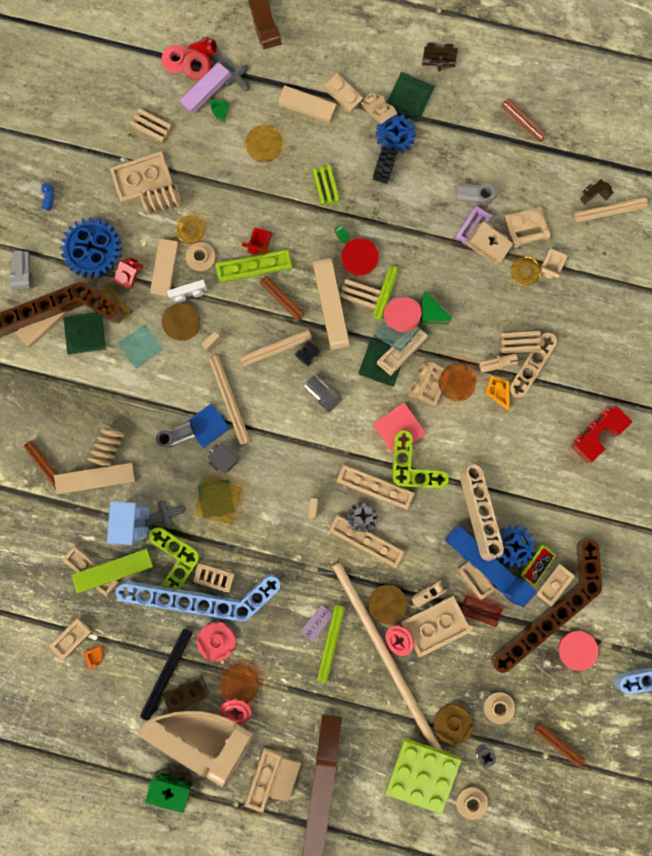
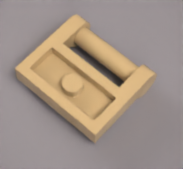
(524, 222)

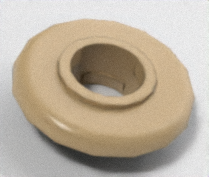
(200, 265)
(490, 704)
(465, 796)

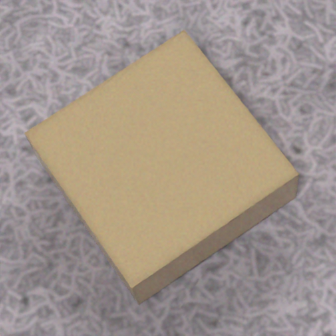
(211, 341)
(313, 508)

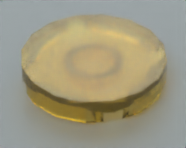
(263, 143)

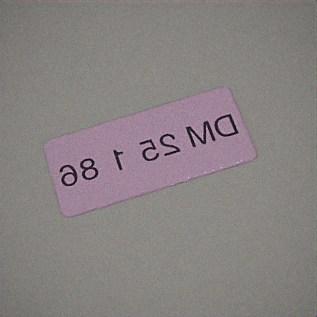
(316, 623)

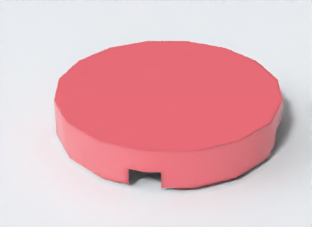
(402, 314)
(216, 641)
(578, 650)

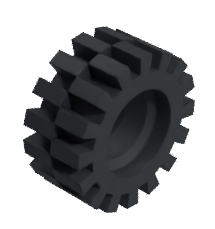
(384, 165)

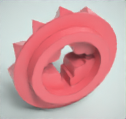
(401, 648)
(243, 714)

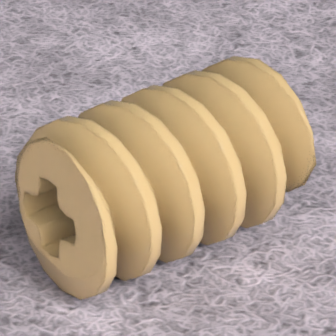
(161, 199)
(106, 446)

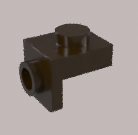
(600, 187)

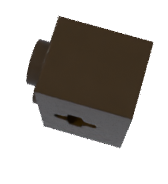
(185, 694)

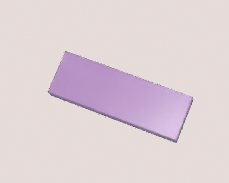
(205, 88)

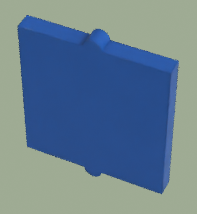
(208, 425)

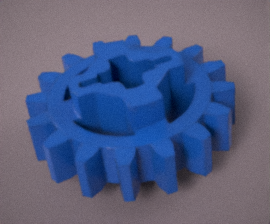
(403, 130)
(516, 538)

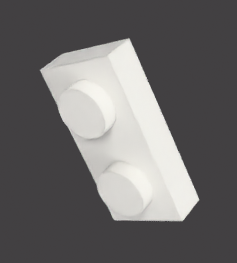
(193, 289)

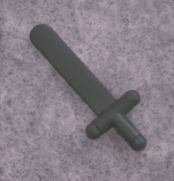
(236, 73)
(164, 515)

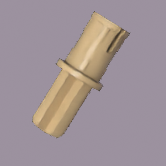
(498, 363)

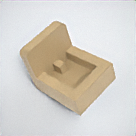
(553, 263)

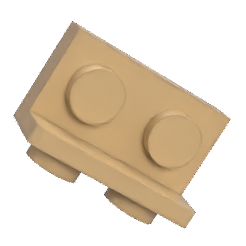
(427, 383)

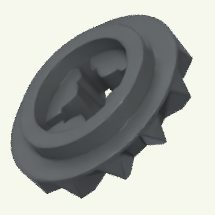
(356, 522)

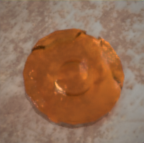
(457, 382)
(239, 682)

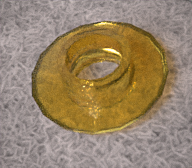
(186, 221)
(521, 279)

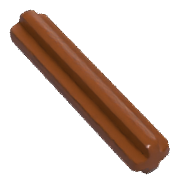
(524, 120)
(282, 298)
(41, 461)
(559, 745)

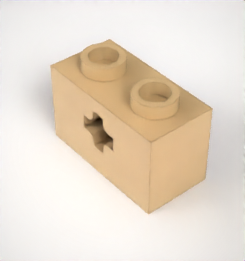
(479, 242)

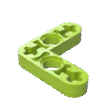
(411, 473)
(182, 561)

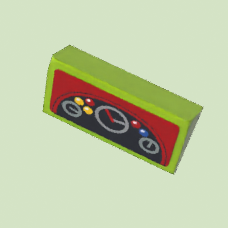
(538, 565)

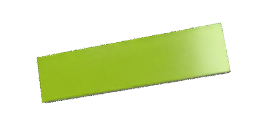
(253, 266)
(111, 571)

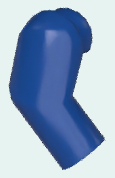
(48, 199)

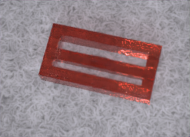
(496, 616)

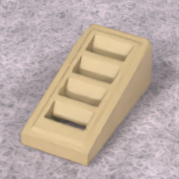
(227, 588)

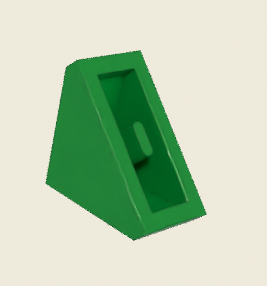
(432, 312)

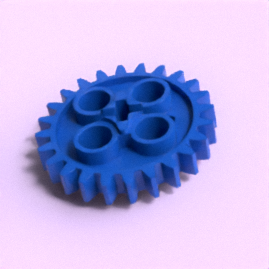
(85, 264)

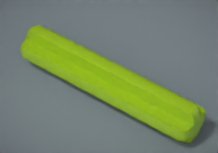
(385, 292)

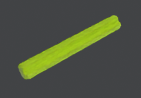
(330, 643)

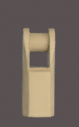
(425, 596)

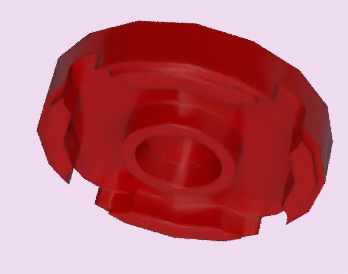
(360, 257)

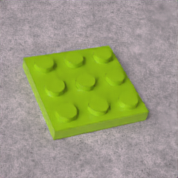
(423, 775)

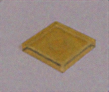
(218, 501)

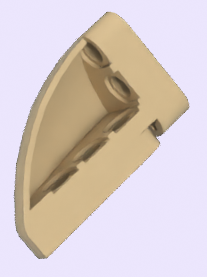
(200, 742)

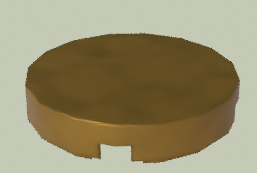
(180, 322)
(387, 604)
(453, 724)

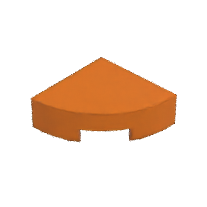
(94, 656)

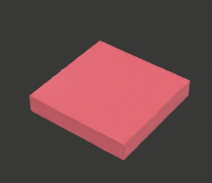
(398, 420)

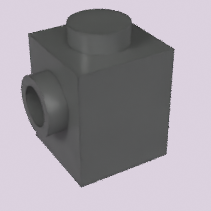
(221, 458)

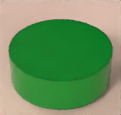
(342, 234)

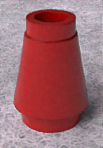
(206, 45)

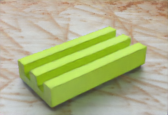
(322, 170)

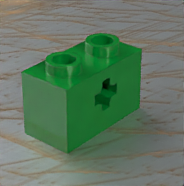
(159, 795)

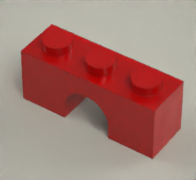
(588, 444)

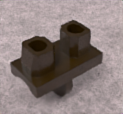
(439, 56)

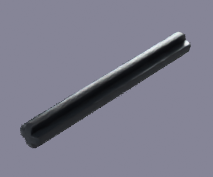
(166, 674)

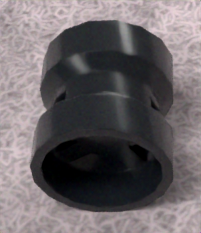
(307, 353)

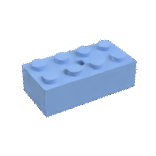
(127, 523)

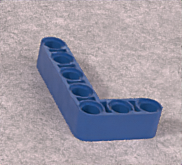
(514, 589)

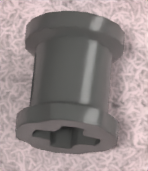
(487, 761)

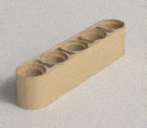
(330, 303)
(478, 521)

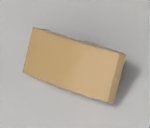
(378, 108)

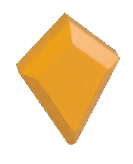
(499, 391)

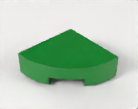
(219, 109)

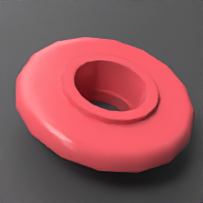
(174, 67)

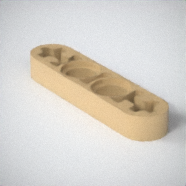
(533, 366)

